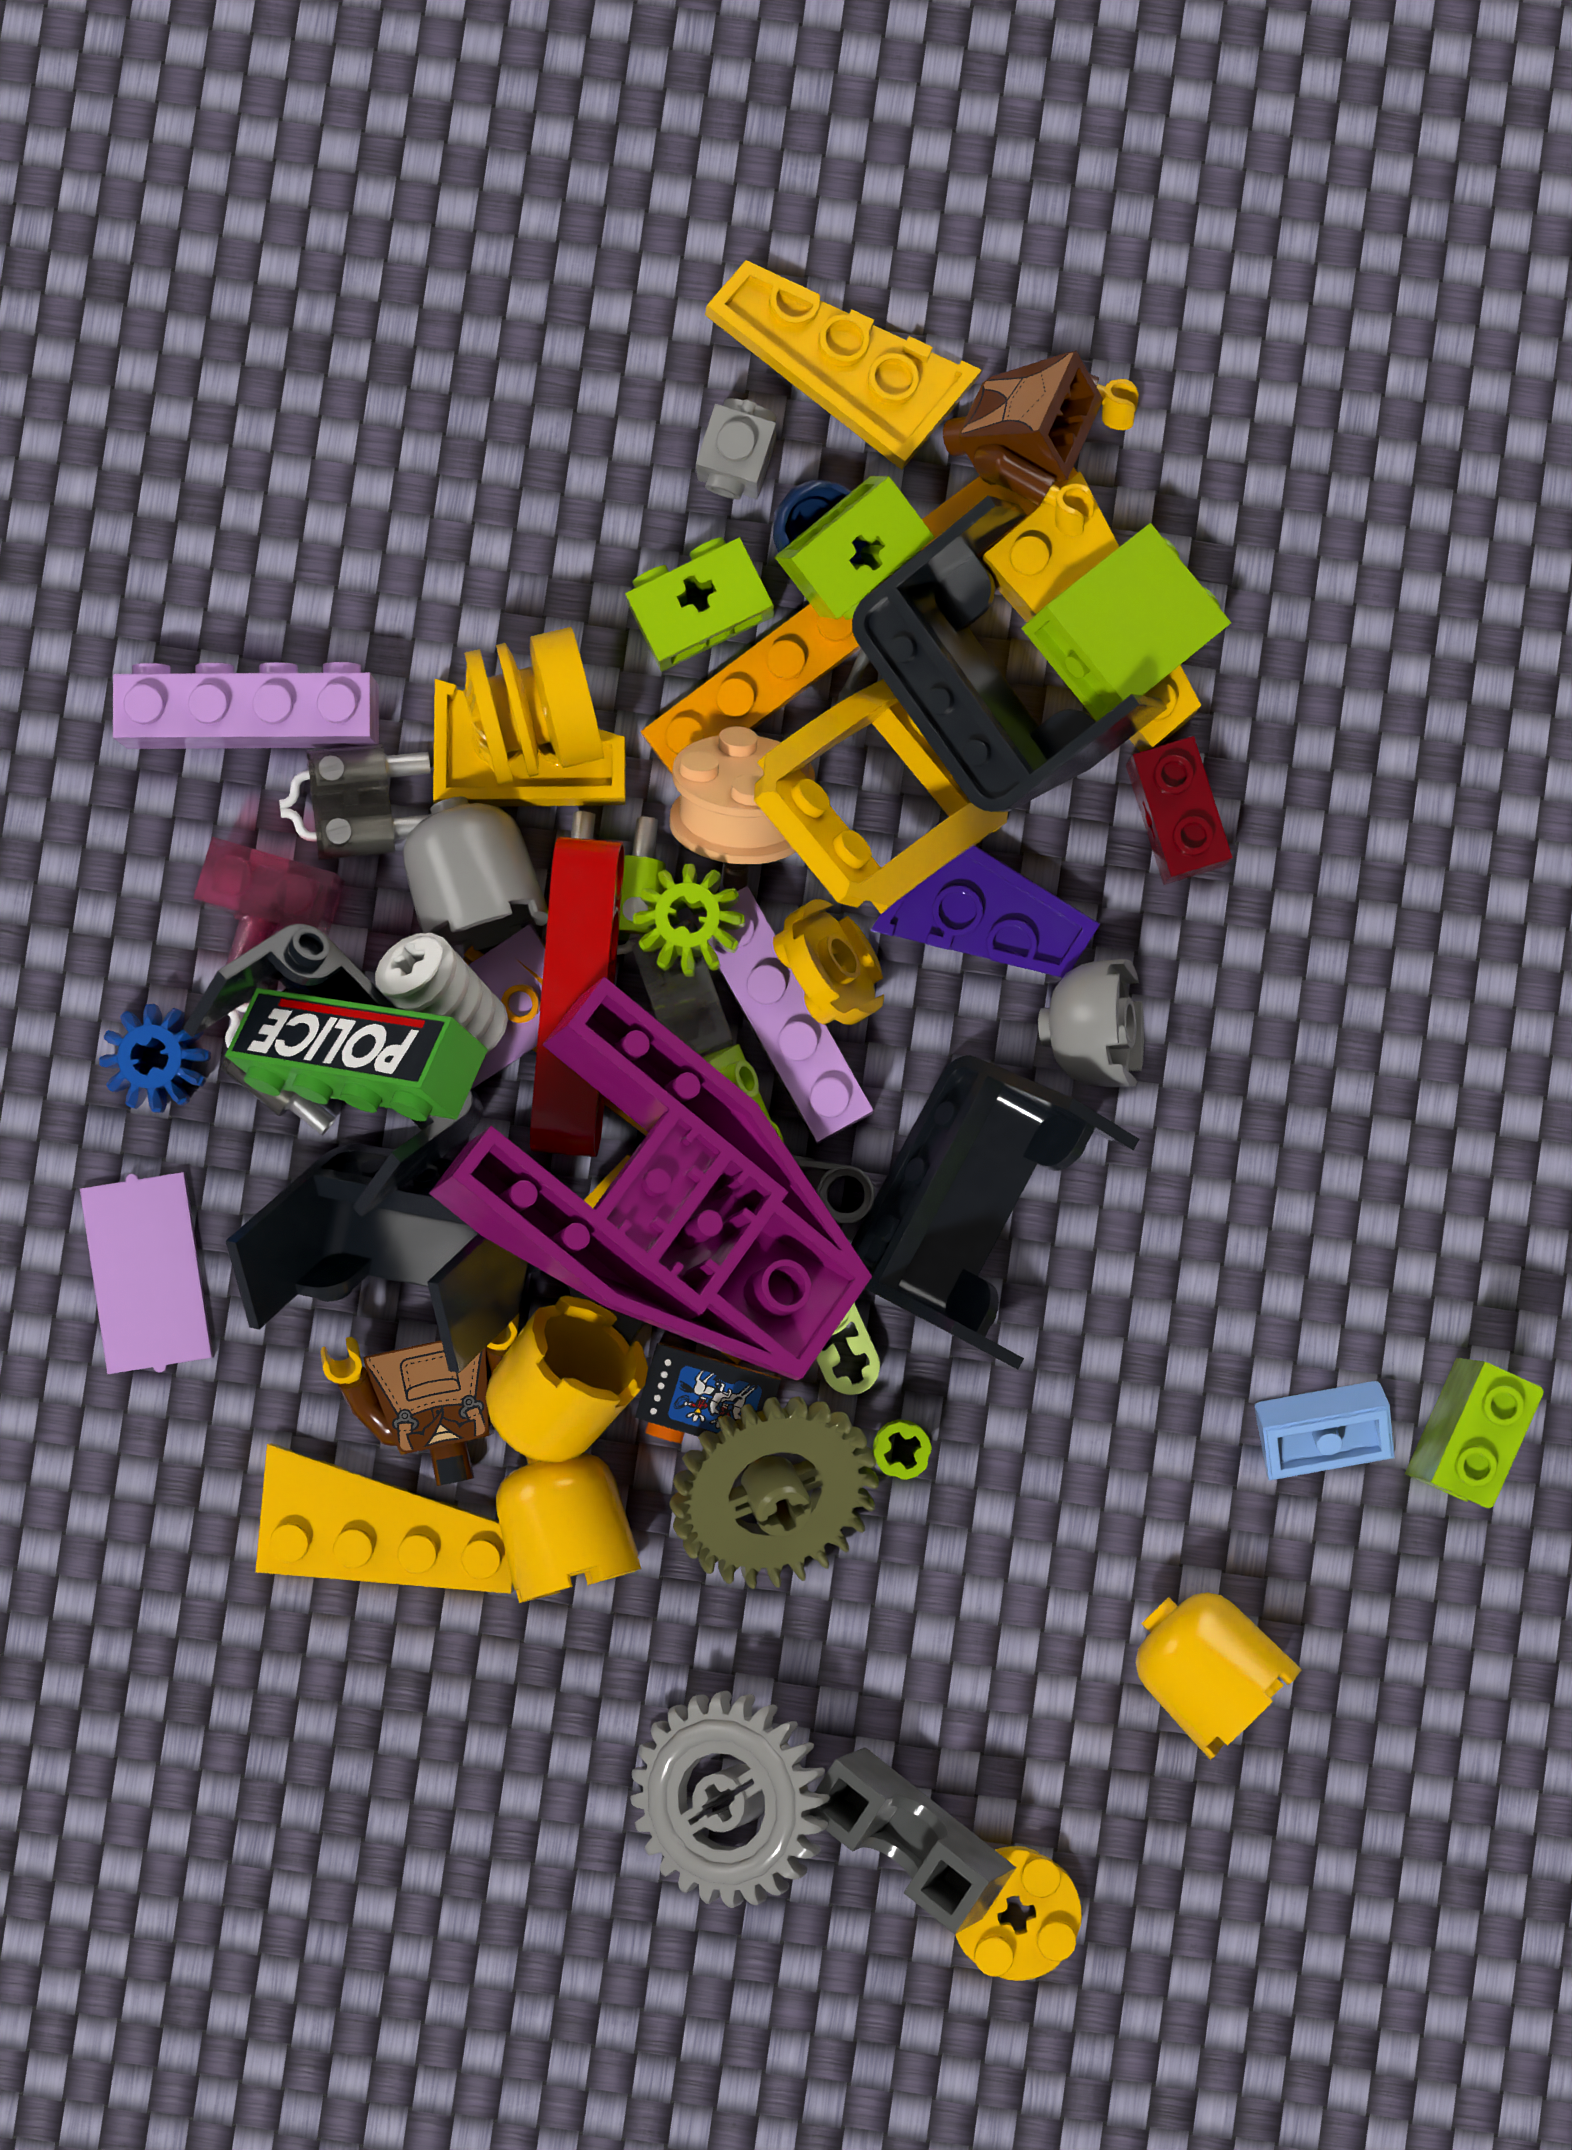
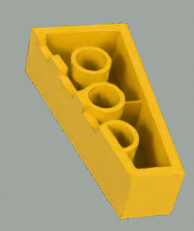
(1041, 562)

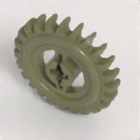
(773, 1490)

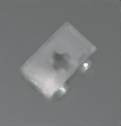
(683, 1003)

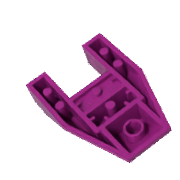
(702, 1223)

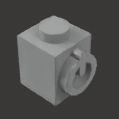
(737, 449)

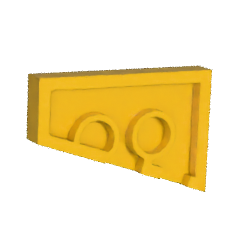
(466, 773)

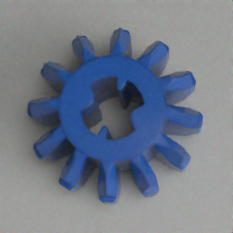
(158, 1080)

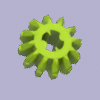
(698, 900)

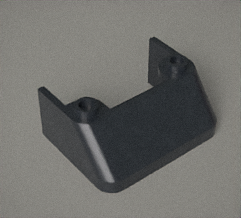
(952, 689)
(314, 966)
(959, 1188)
(322, 1249)

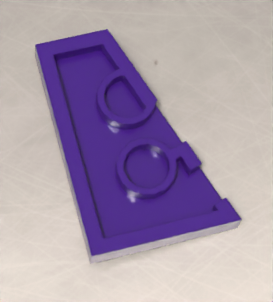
(991, 913)

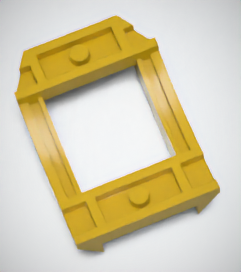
(824, 841)

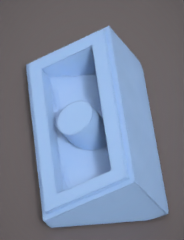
(1325, 1430)

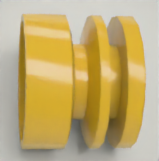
(533, 705)

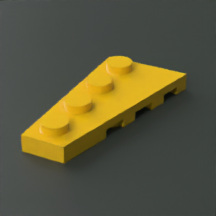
(863, 376)
(361, 1529)

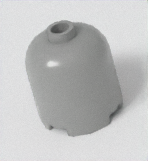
(471, 875)

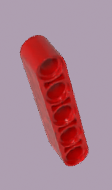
(577, 955)

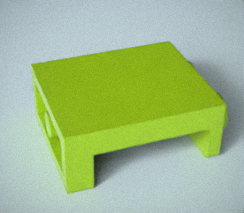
(1126, 623)
(1475, 1431)

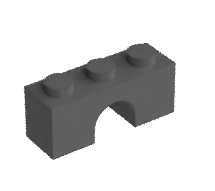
(878, 1809)

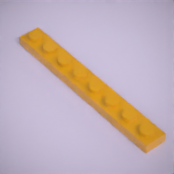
(791, 655)

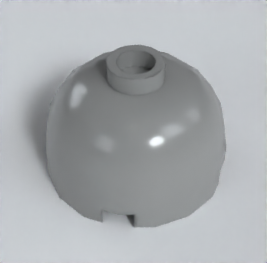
(1096, 1024)

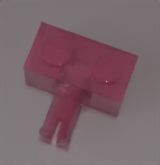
(265, 892)

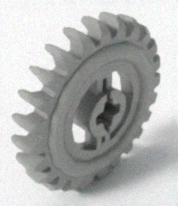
(778, 1791)

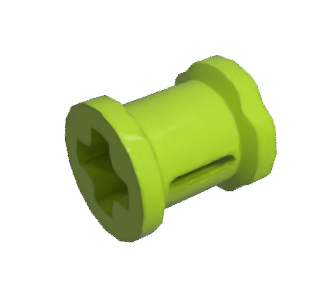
(882, 1445)

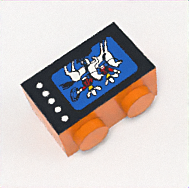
(694, 1391)

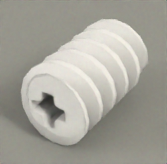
(432, 978)

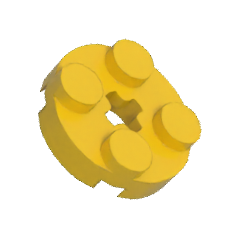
(830, 964)
(1048, 1933)

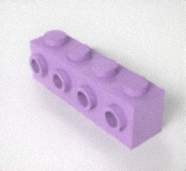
(245, 709)

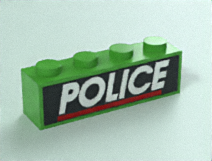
(356, 1054)

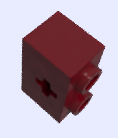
(1178, 810)

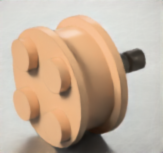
(718, 806)

